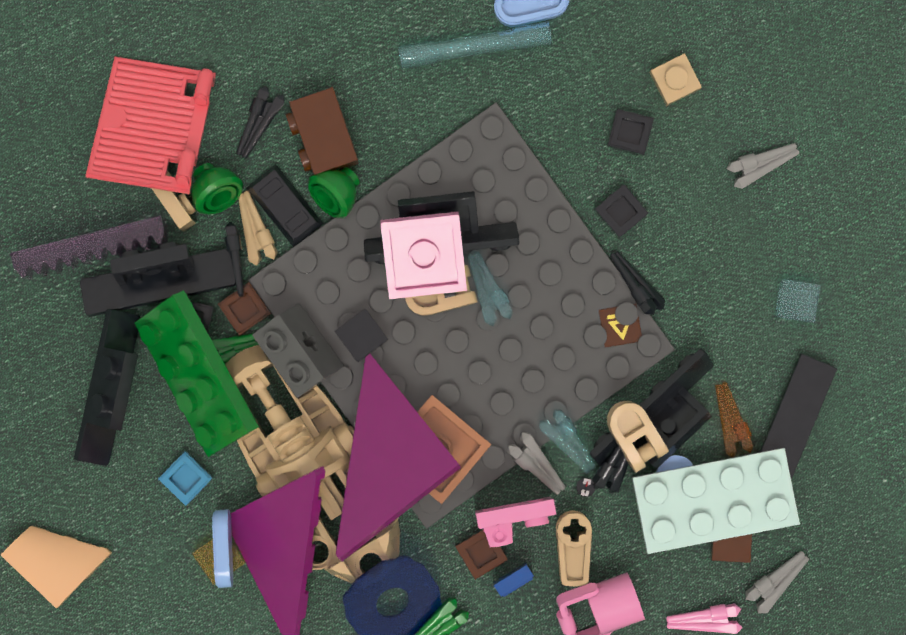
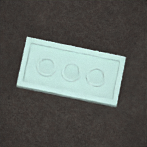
(715, 500)

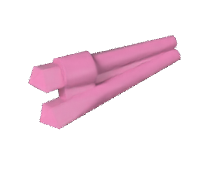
(710, 620)

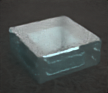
(797, 301)

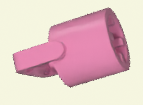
(611, 602)

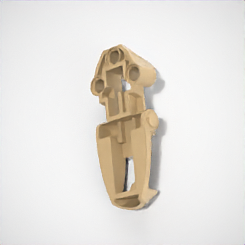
(300, 447)

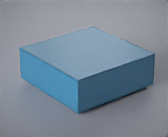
(185, 478)

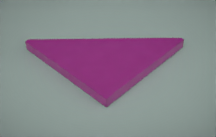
(390, 463)
(278, 546)

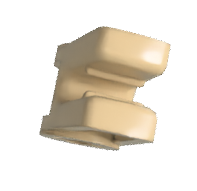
(573, 553)

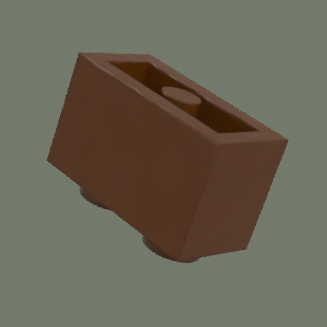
(322, 132)

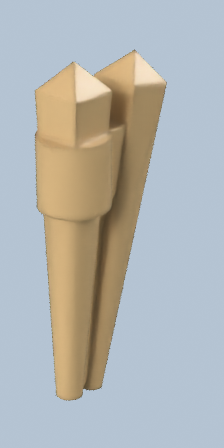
(255, 231)

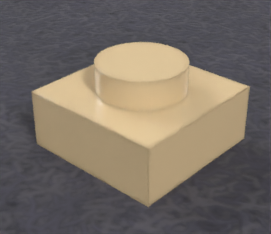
(675, 79)

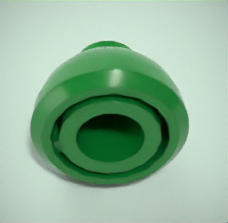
(215, 189)
(334, 191)

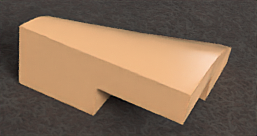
(54, 562)

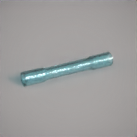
(518, 38)

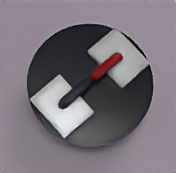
(585, 487)

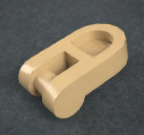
(437, 303)
(627, 424)

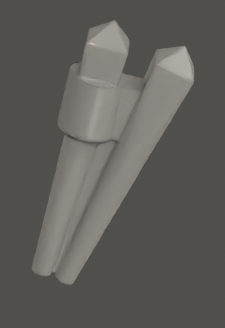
(758, 165)
(534, 460)
(774, 584)

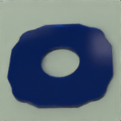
(392, 573)

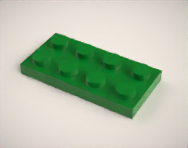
(196, 374)

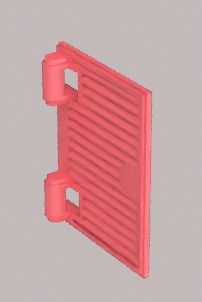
(150, 124)

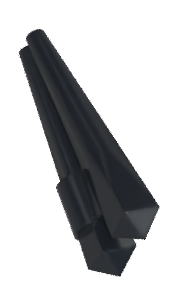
(259, 119)
(233, 245)
(642, 292)
(611, 471)

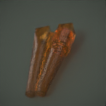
(732, 424)

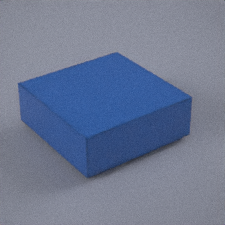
(513, 580)

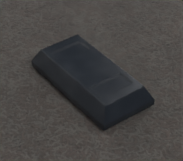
(284, 205)

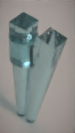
(488, 291)
(565, 437)

